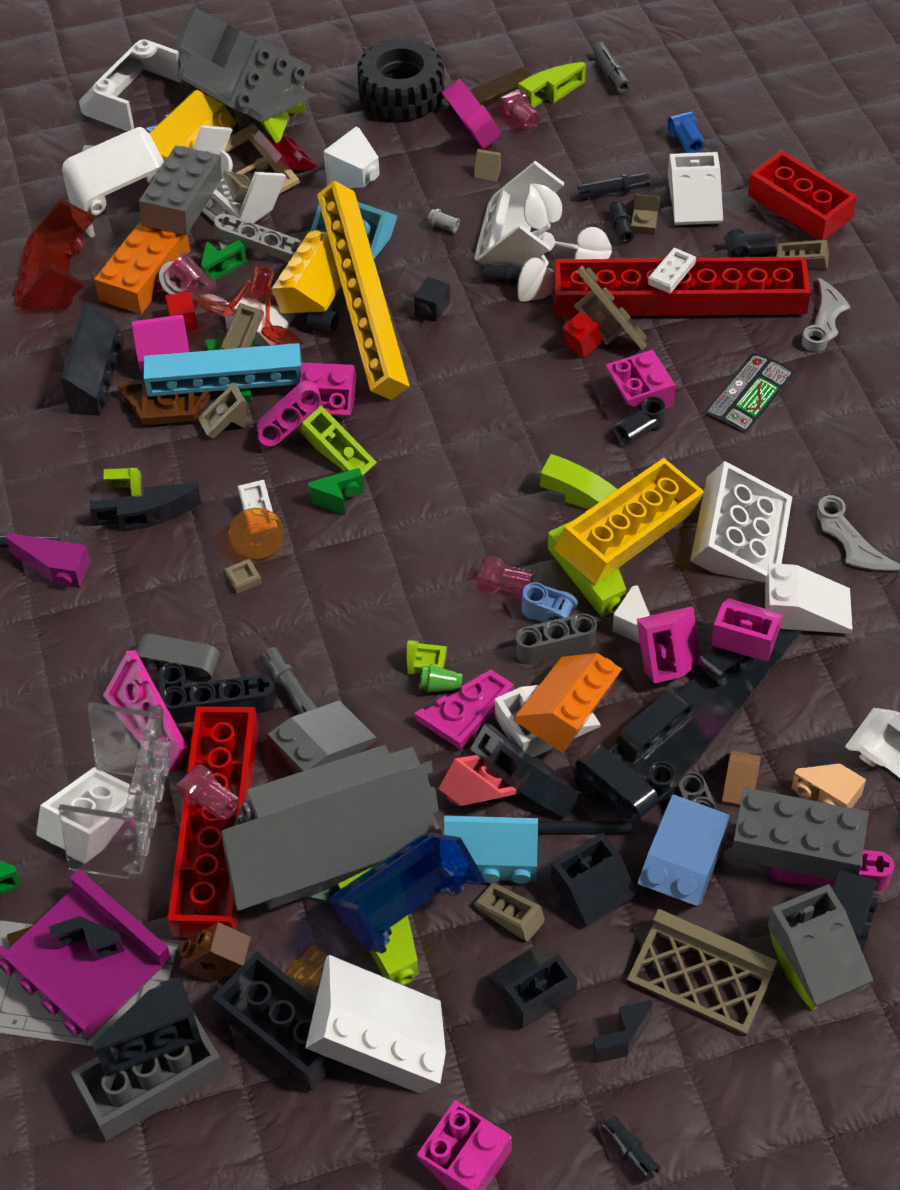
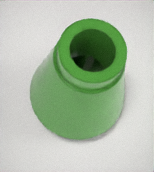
(439, 679)

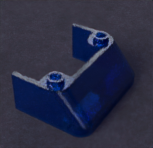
(402, 884)

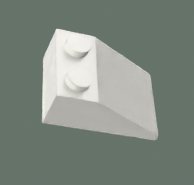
(807, 600)
(92, 791)

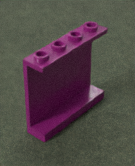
(67, 978)

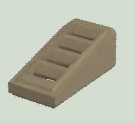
(237, 184)
(816, 252)
(526, 921)

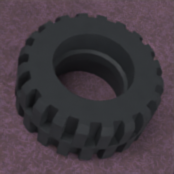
(400, 79)

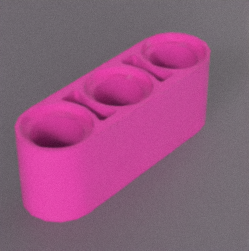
(286, 425)

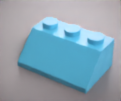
(377, 225)
(499, 845)

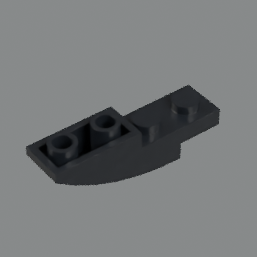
(155, 507)
(525, 773)

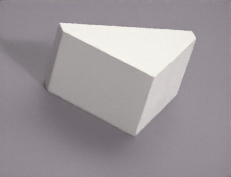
(627, 614)

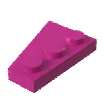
(464, 712)

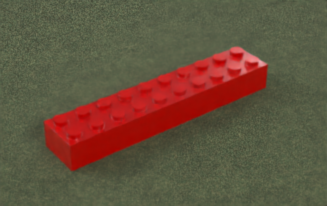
(708, 288)

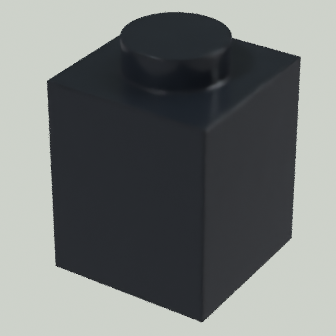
(432, 298)

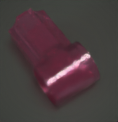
(517, 105)
(192, 275)
(497, 575)
(202, 788)

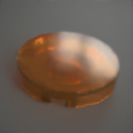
(256, 534)

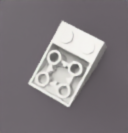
(695, 188)
(507, 708)

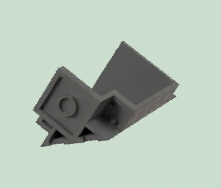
(239, 67)
(327, 825)

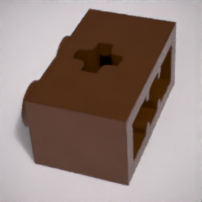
(214, 952)

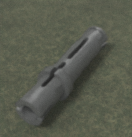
(615, 72)
(284, 675)

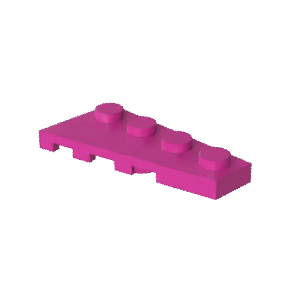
(134, 689)

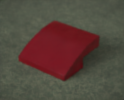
(285, 152)

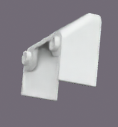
(102, 99)
(110, 168)
(262, 189)
(504, 231)
(879, 739)

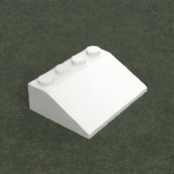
(740, 525)
(378, 1026)

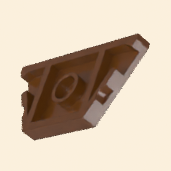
(162, 408)

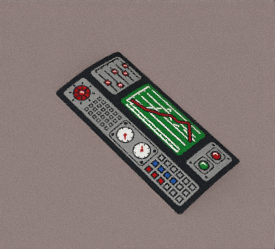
(750, 391)

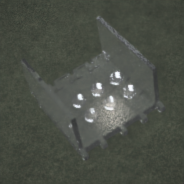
(130, 745)

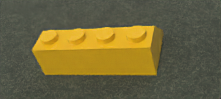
(185, 121)
(309, 278)

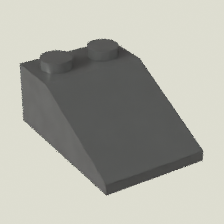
(319, 738)

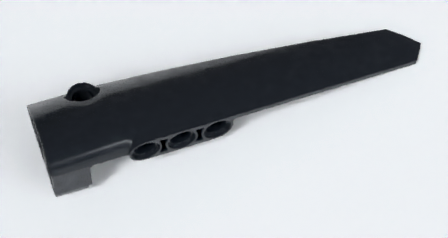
(669, 739)

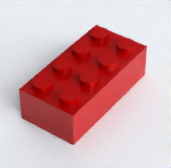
(802, 195)

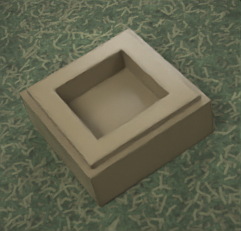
(243, 576)

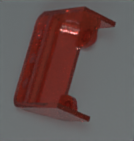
(47, 257)

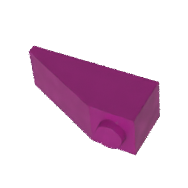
(55, 560)

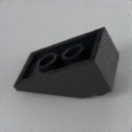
(149, 1029)

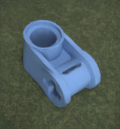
(547, 603)

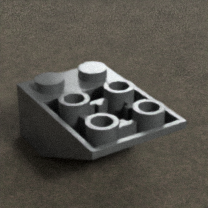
(820, 945)

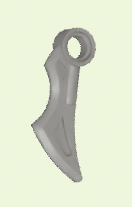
(830, 306)
(858, 550)

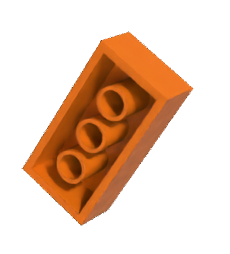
(132, 271)

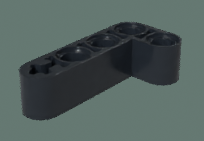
(249, 691)

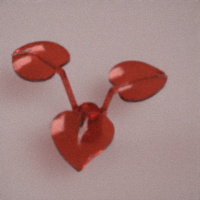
(258, 289)

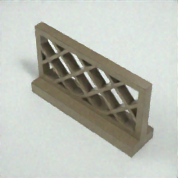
(715, 947)

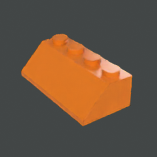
(567, 698)

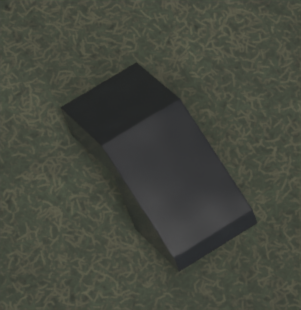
(100, 939)
(632, 1023)

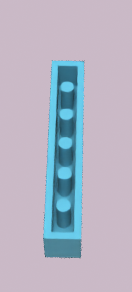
(220, 368)

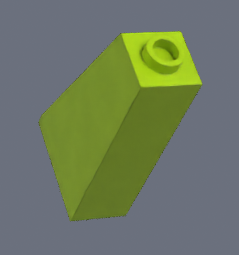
(605, 595)
(400, 959)

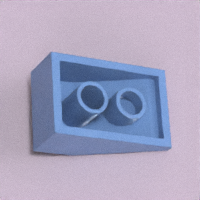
(685, 850)

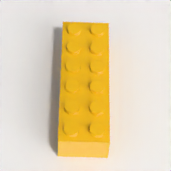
(628, 520)

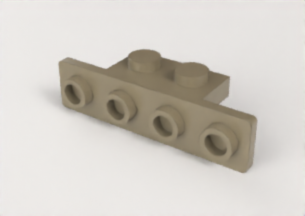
(600, 309)

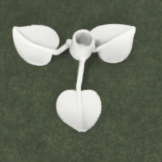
(540, 209)

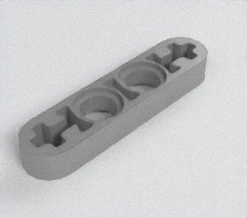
(260, 234)

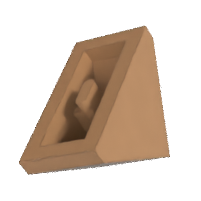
(741, 773)

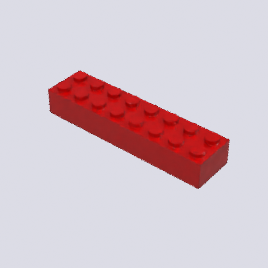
(201, 887)

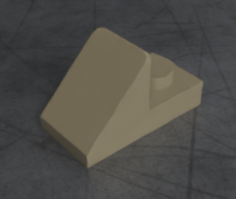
(645, 214)
(225, 409)

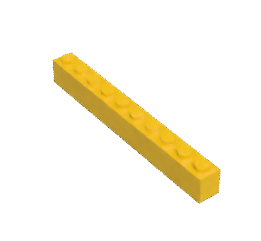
(363, 291)

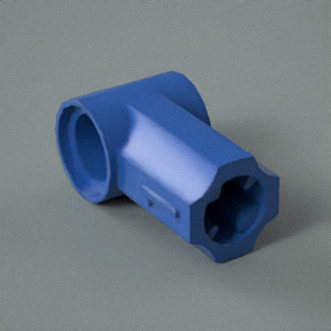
(685, 129)

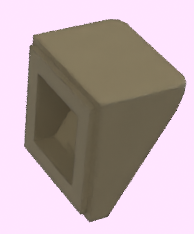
(487, 165)

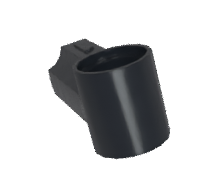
(743, 245)
(328, 320)
(647, 418)

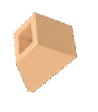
(829, 784)

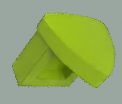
(124, 479)
(423, 655)

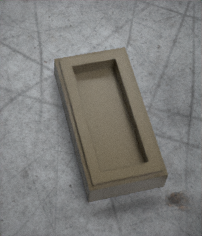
(242, 327)

